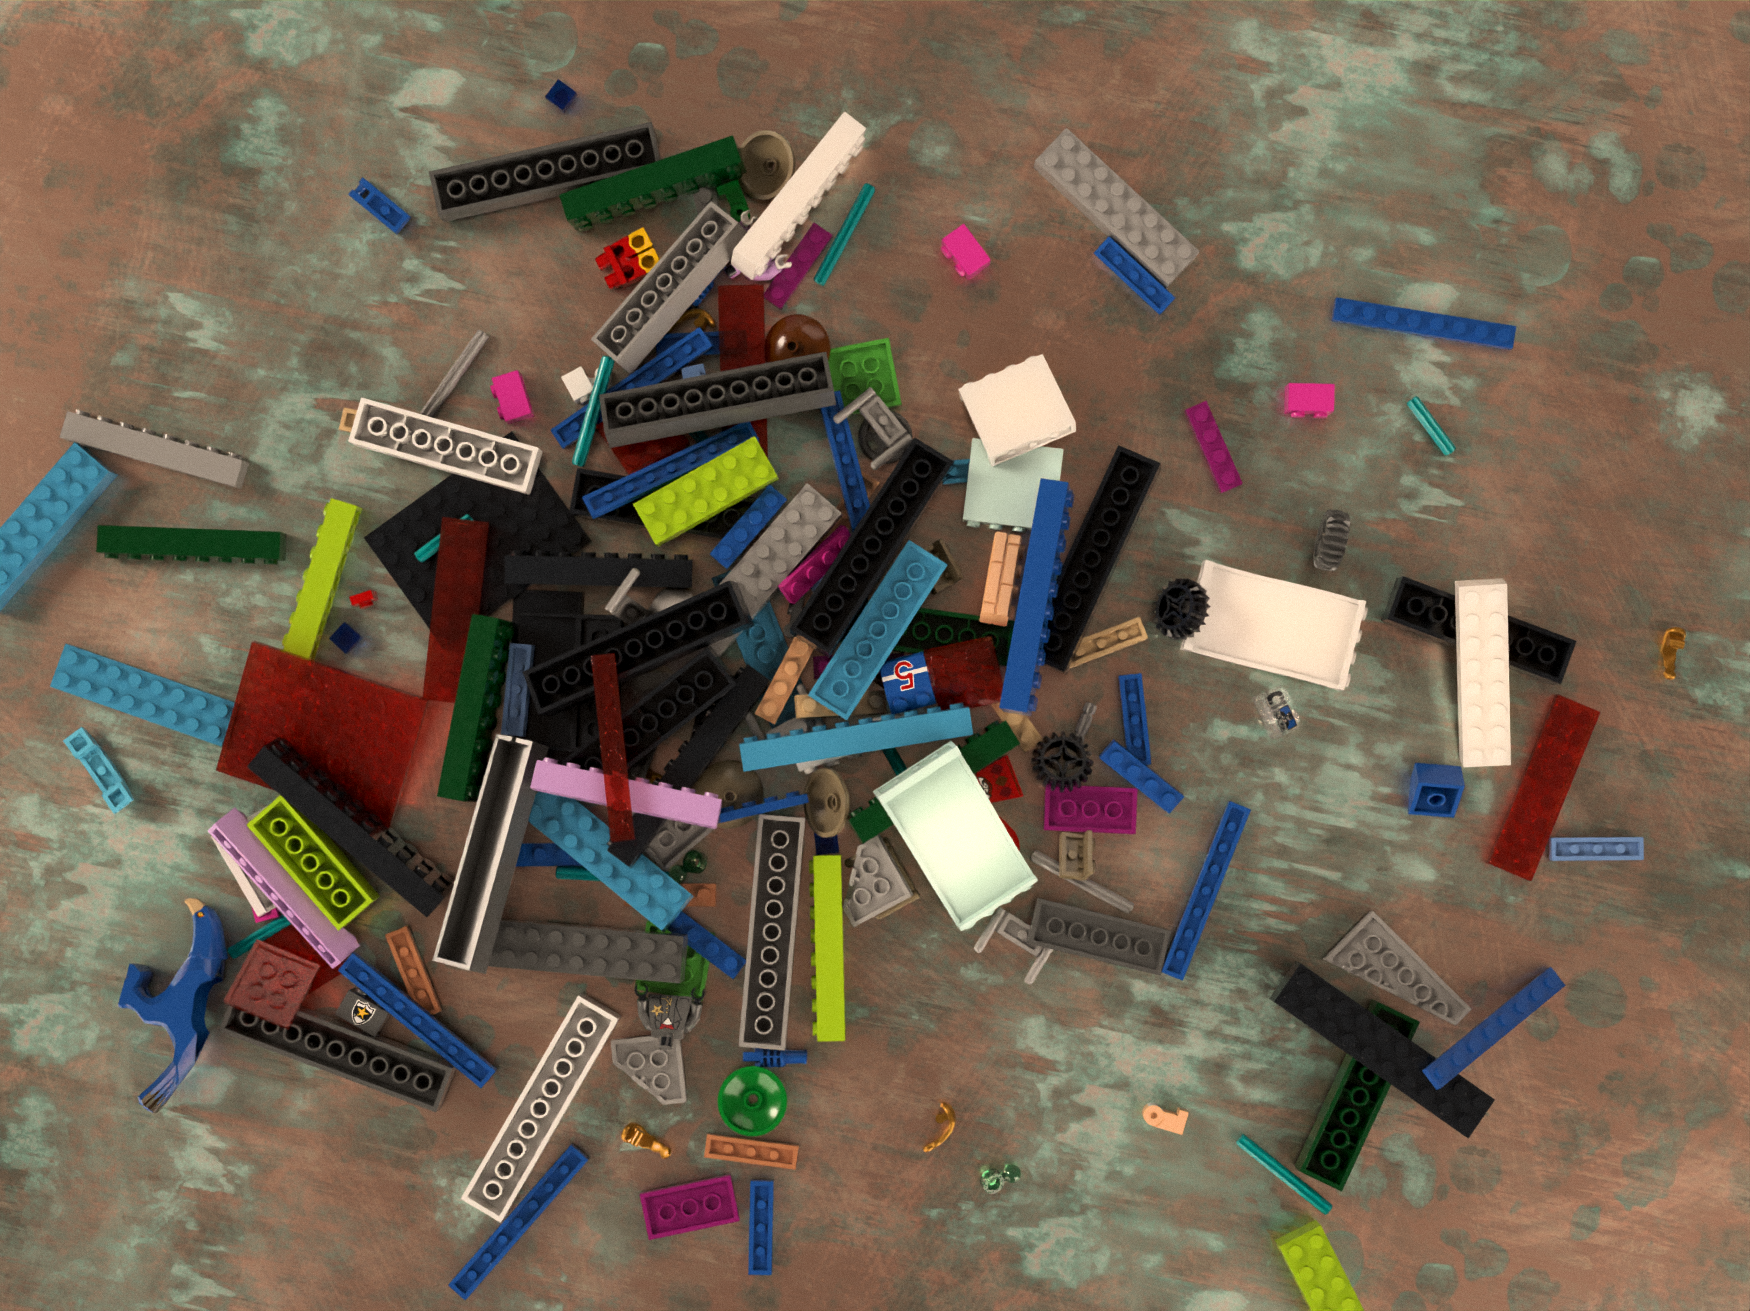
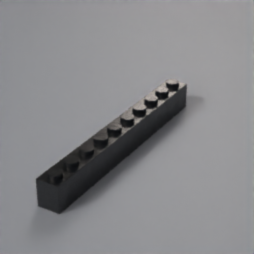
(696, 756)

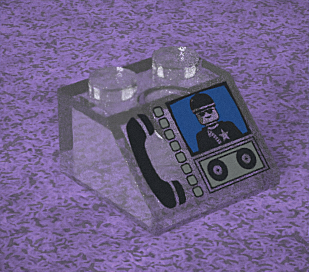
(1276, 712)

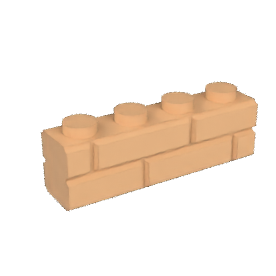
(1001, 578)

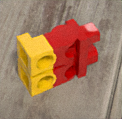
(630, 258)

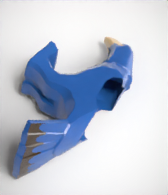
(182, 1004)

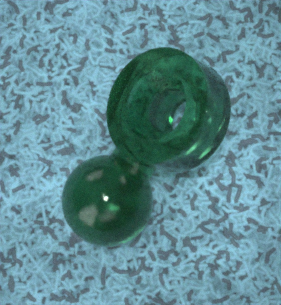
(679, 872)
(993, 1181)

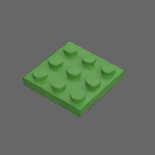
(865, 366)
(695, 974)

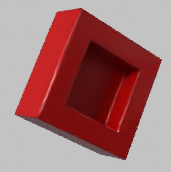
(364, 599)

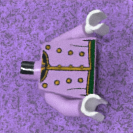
(774, 266)

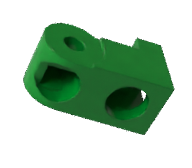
(735, 198)

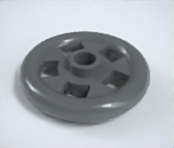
(865, 436)

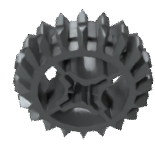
(1331, 540)

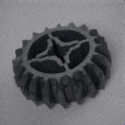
(1186, 610)
(1053, 762)

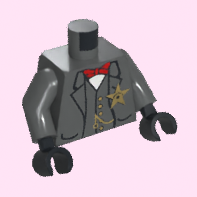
(669, 1015)

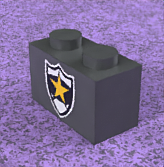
(363, 1012)

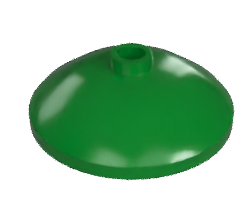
(752, 1117)

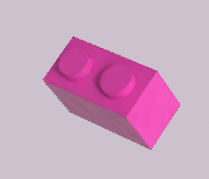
(965, 252)
(512, 397)
(1309, 399)

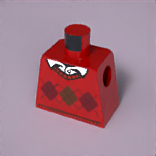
(999, 780)

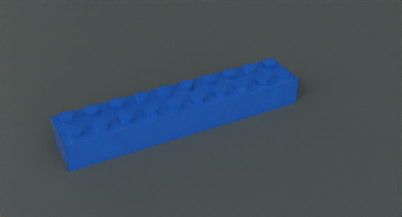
(1035, 597)

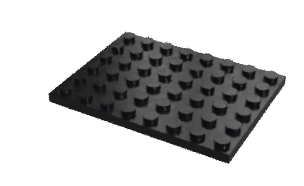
(516, 523)

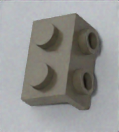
(952, 573)
(1076, 855)

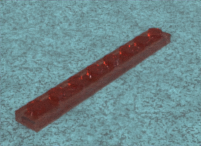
(612, 748)

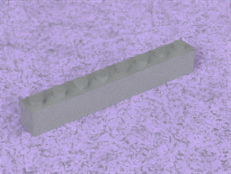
(154, 450)

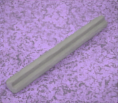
(455, 374)
(1088, 885)

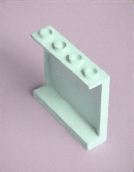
(1008, 491)

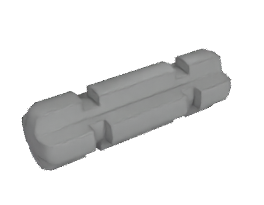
(1084, 721)

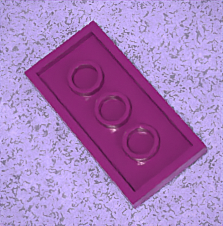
(1091, 809)
(689, 1206)

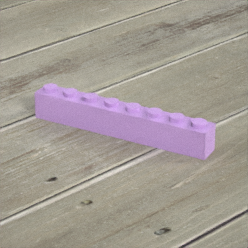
(645, 798)
(281, 888)

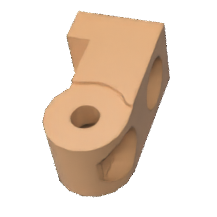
(1165, 1119)

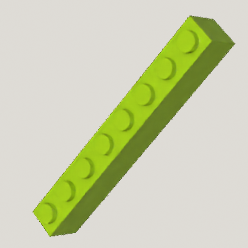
(321, 578)
(828, 947)

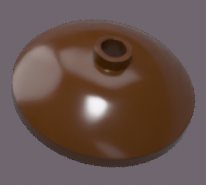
(799, 329)

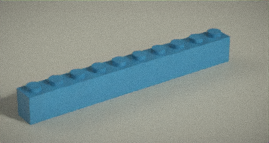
(855, 738)

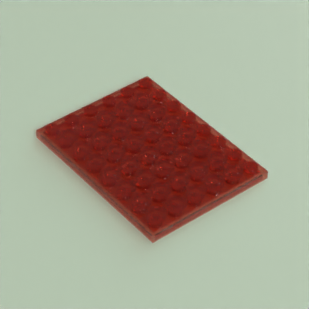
(338, 719)

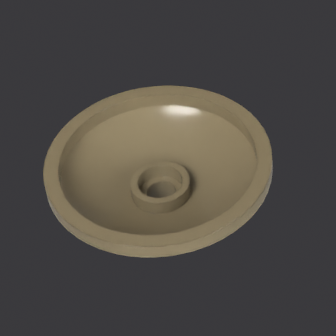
(759, 154)
(729, 777)
(828, 802)

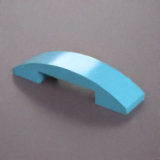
(101, 769)

